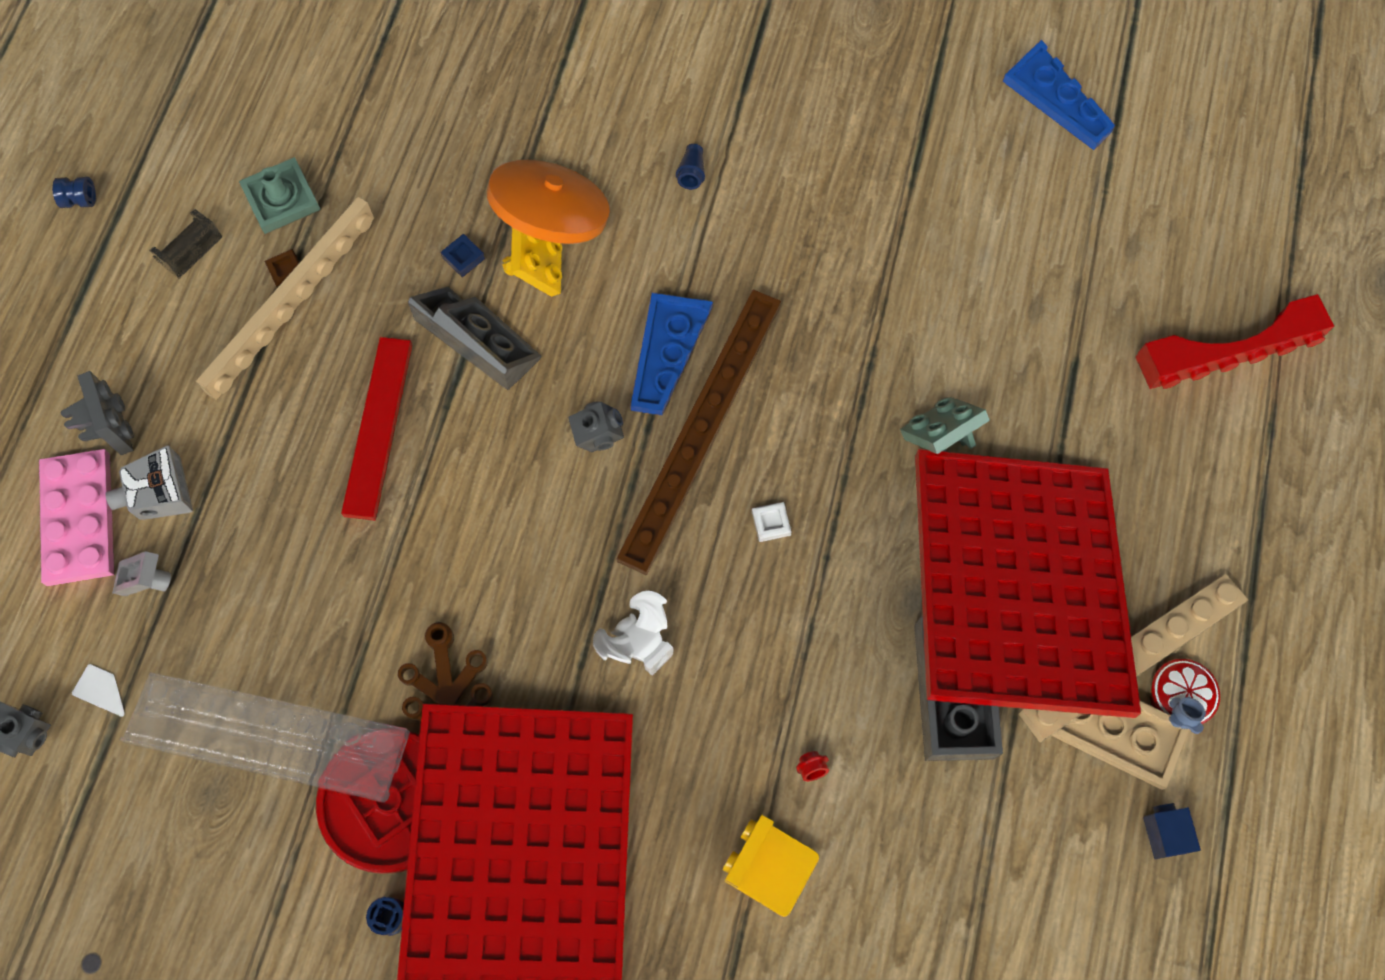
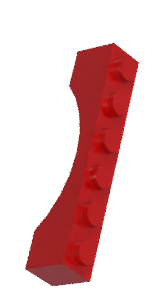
(1176, 358)

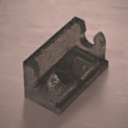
(188, 245)

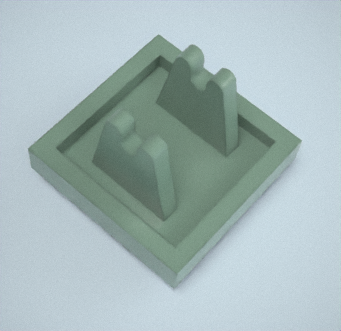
(945, 425)

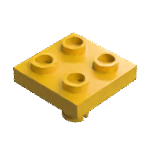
(535, 262)

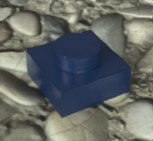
(462, 255)

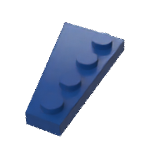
(1052, 91)
(667, 344)

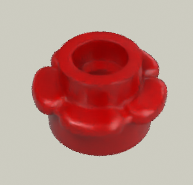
(812, 766)

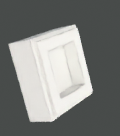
(771, 522)

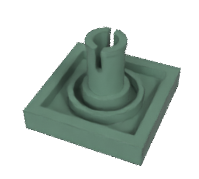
(279, 195)

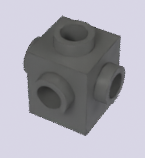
(596, 427)
(21, 730)

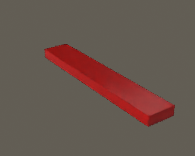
(377, 429)

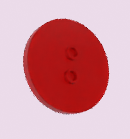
(368, 831)

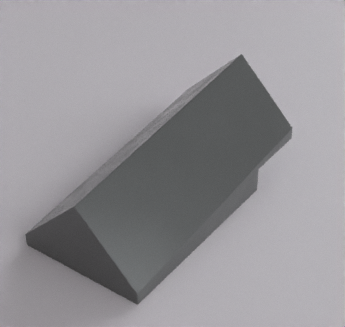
(475, 334)

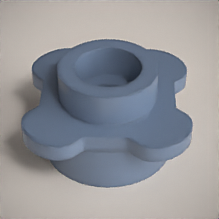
(1187, 714)

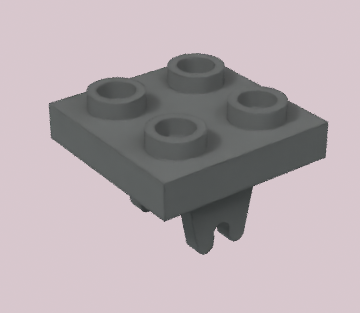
(100, 415)

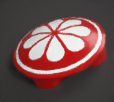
(1185, 679)

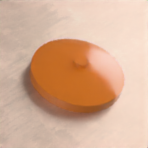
(548, 201)

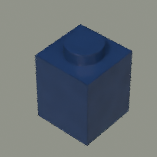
(1171, 831)

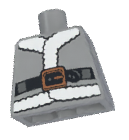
(152, 486)

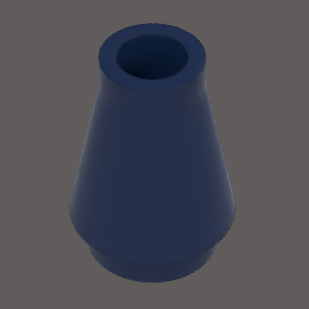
(691, 168)

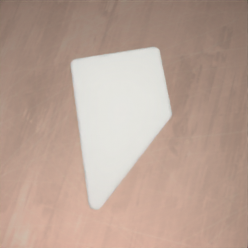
(99, 689)

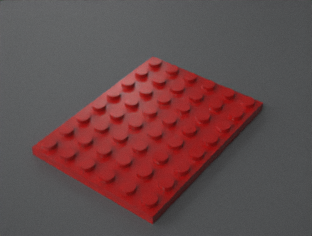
(1023, 586)
(517, 845)

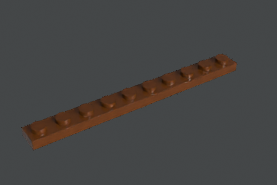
(698, 433)

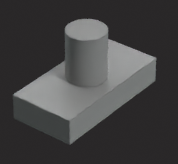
(139, 574)

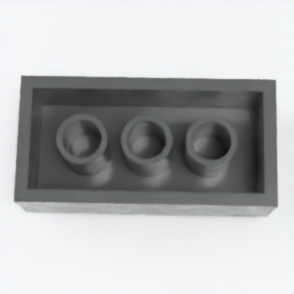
(955, 729)

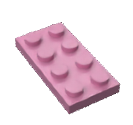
(75, 518)

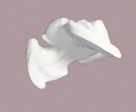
(639, 637)

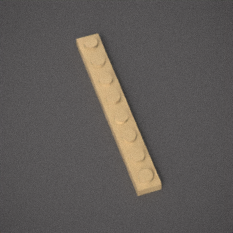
(286, 298)
(1157, 642)

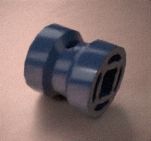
(78, 192)
(392, 916)

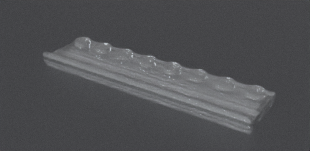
(267, 736)

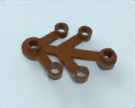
(448, 691)

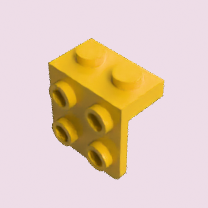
(770, 866)

